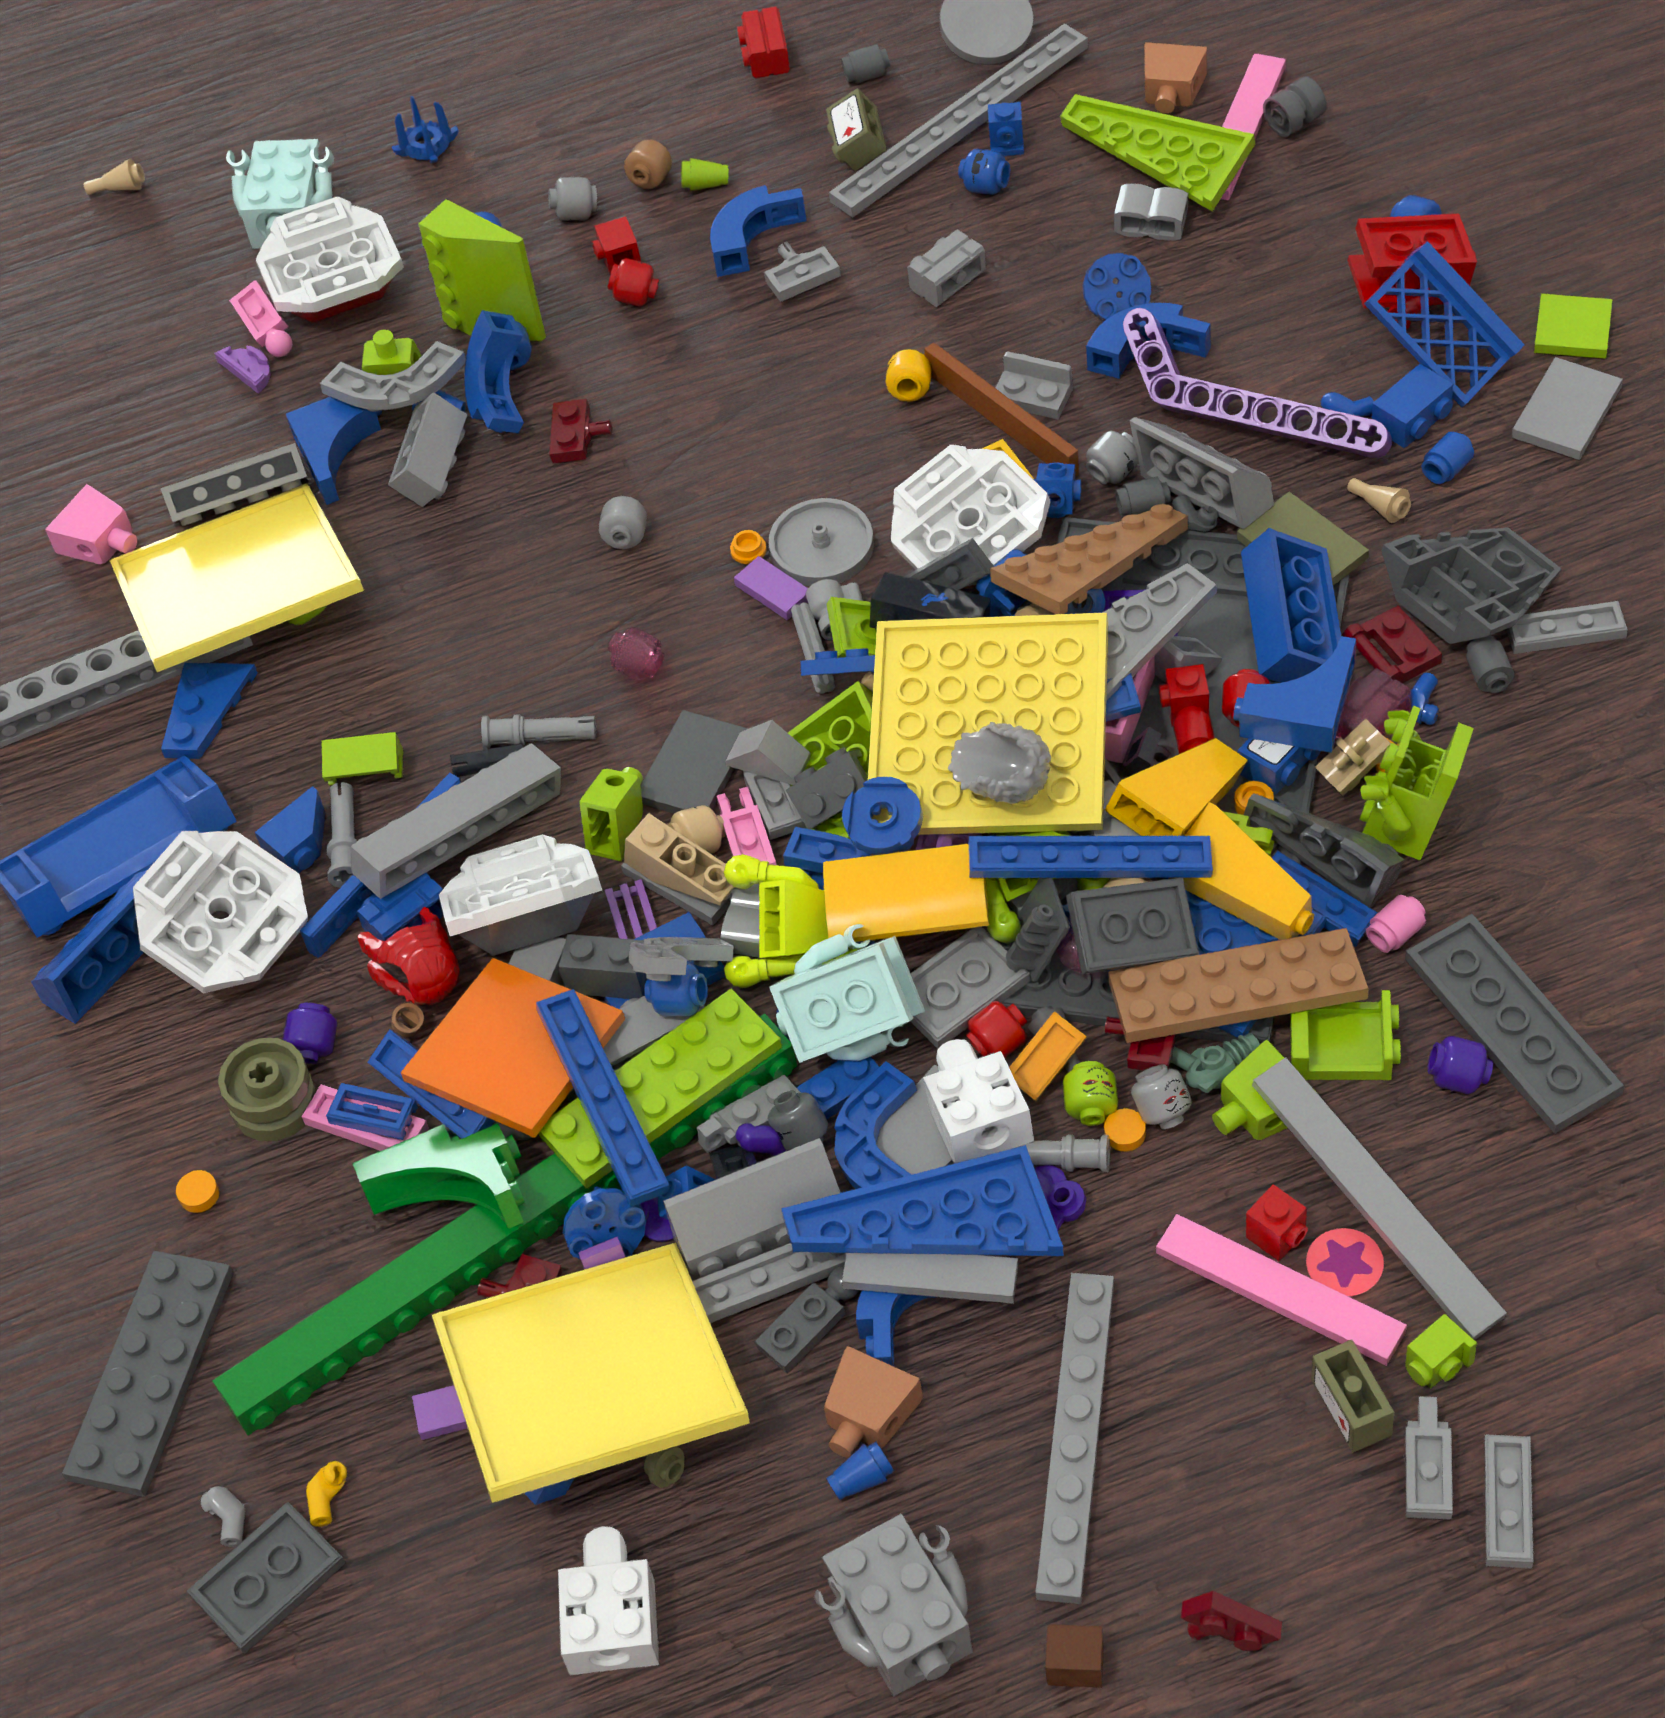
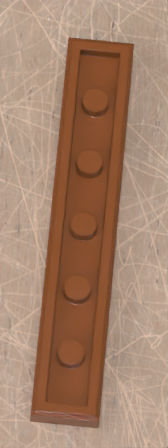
(999, 409)

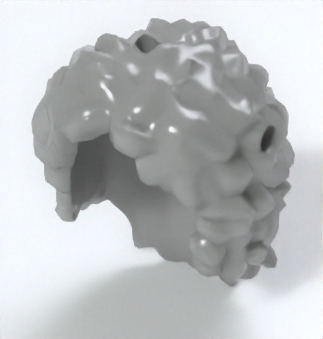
(1001, 762)

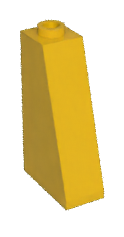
(1176, 791)
(1248, 880)

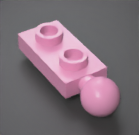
(262, 319)

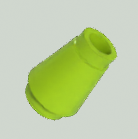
(703, 174)

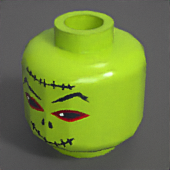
(1090, 1093)

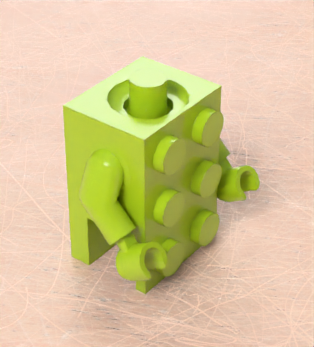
(1415, 787)

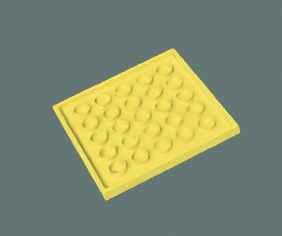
(974, 671)

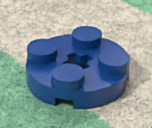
(885, 837)

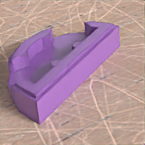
(247, 364)

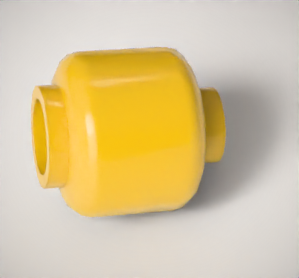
(908, 375)

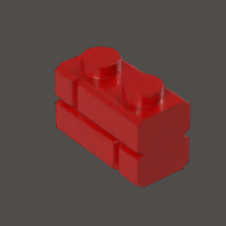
(764, 42)

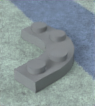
(398, 389)
(669, 955)

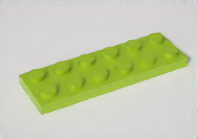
(669, 1080)

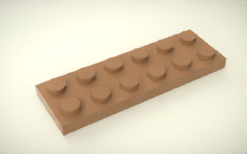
(1237, 985)

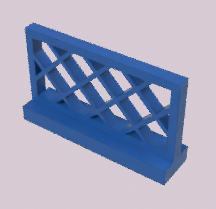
(1457, 299)

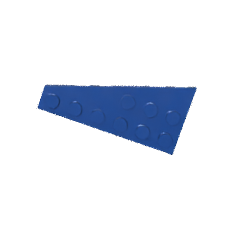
(956, 1209)

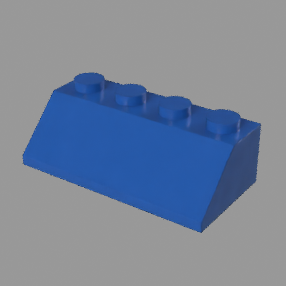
(1290, 605)
(92, 958)

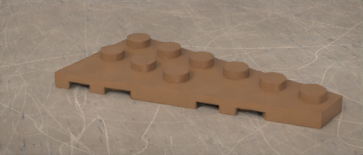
(1069, 569)

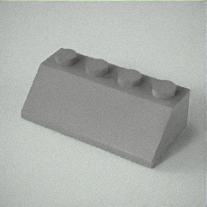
(1201, 473)
(743, 1212)

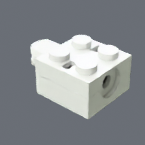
(976, 1103)
(602, 1611)

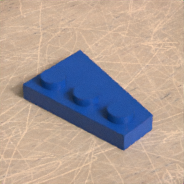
(201, 703)

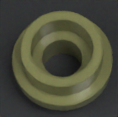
(665, 1466)

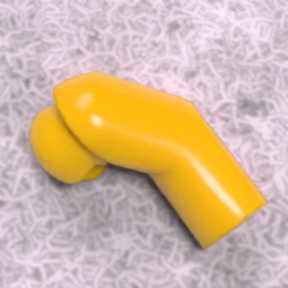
(322, 1490)

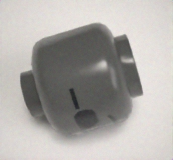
(797, 1119)

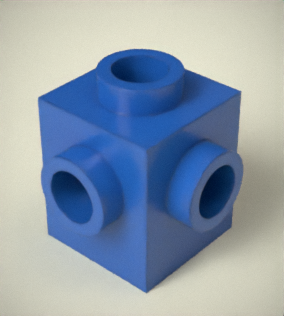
(1061, 486)

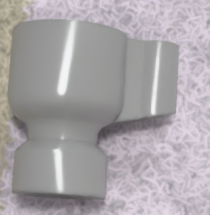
(819, 595)

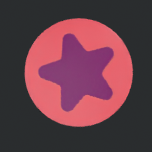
(1345, 1261)

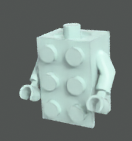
(278, 182)
(846, 1000)

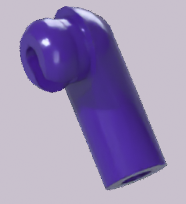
(759, 1139)

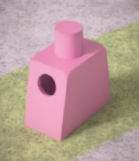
(91, 528)

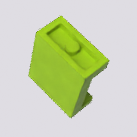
(1346, 1041)

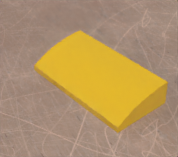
(904, 894)

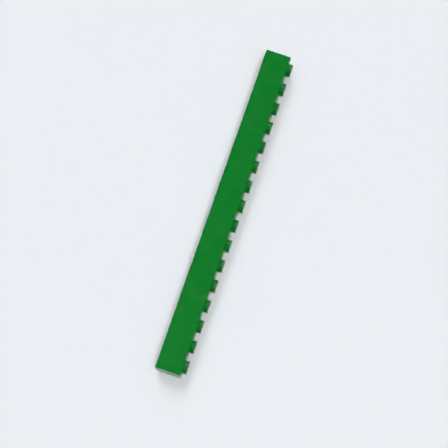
(436, 1272)

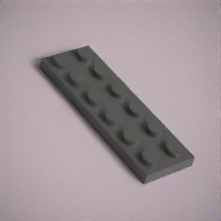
(1514, 1023)
(148, 1374)

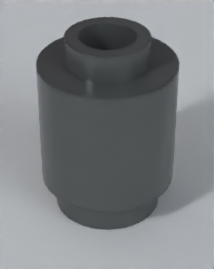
(865, 63)
(1141, 496)
(1489, 664)

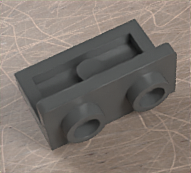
(823, 792)

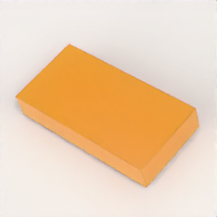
(1046, 1055)

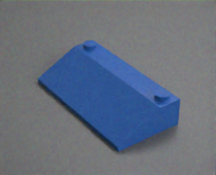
(110, 844)

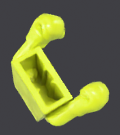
(789, 918)

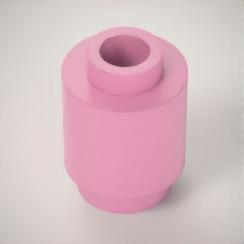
(1396, 923)

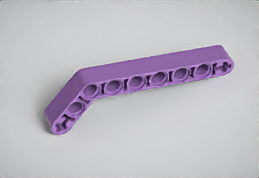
(1253, 403)

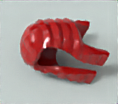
(422, 955)

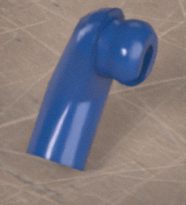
(1340, 403)
(1420, 697)

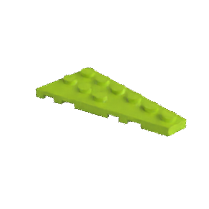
(1166, 147)

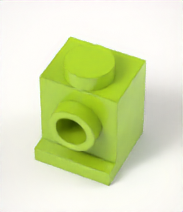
(1439, 1353)

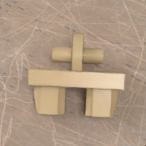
(1353, 757)

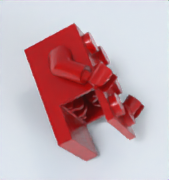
(1392, 239)

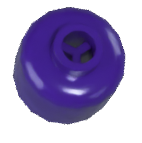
(311, 1031)
(1459, 1064)

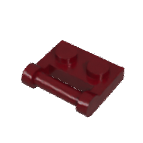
(1400, 640)

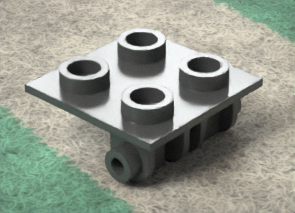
(1041, 930)

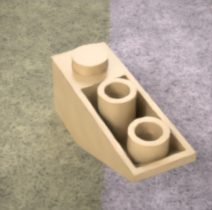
(675, 861)

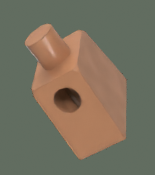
(1173, 74)
(868, 1401)

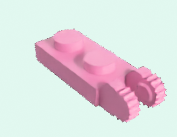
(745, 828)

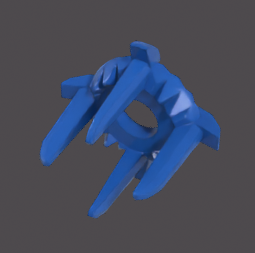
(431, 149)

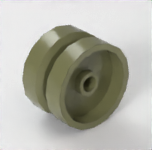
(266, 1088)

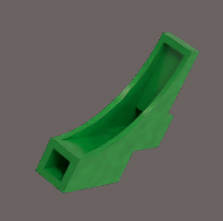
(445, 1168)

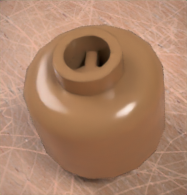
(648, 164)

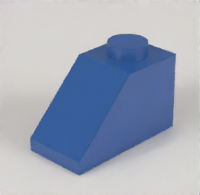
(296, 832)

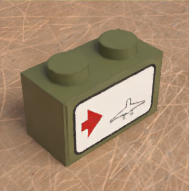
(855, 130)
(1352, 1395)

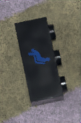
(913, 599)

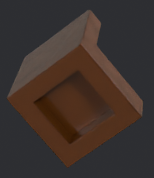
(1074, 1655)

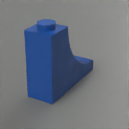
(325, 436)
(1303, 709)

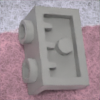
(1036, 384)

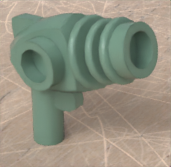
(1211, 1065)

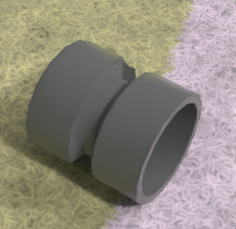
(1297, 104)

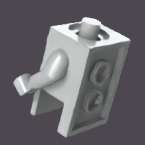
(897, 1606)

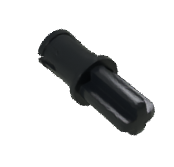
(480, 759)

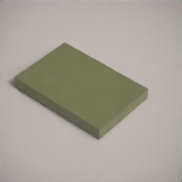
(1301, 521)

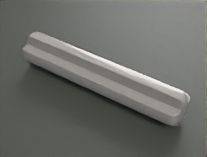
(811, 643)

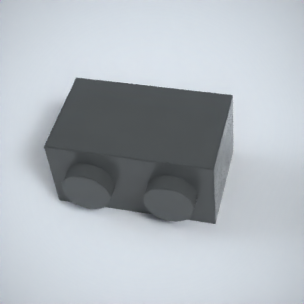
(601, 967)

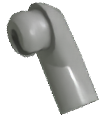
(230, 1510)

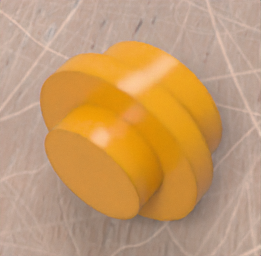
(747, 546)

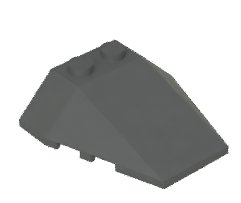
(1468, 582)

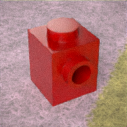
(615, 242)
(1184, 688)
(1276, 1223)

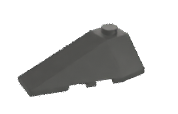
(1338, 853)

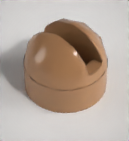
(411, 1015)

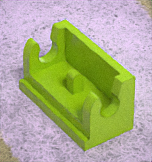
(361, 756)

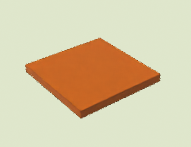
(497, 1053)

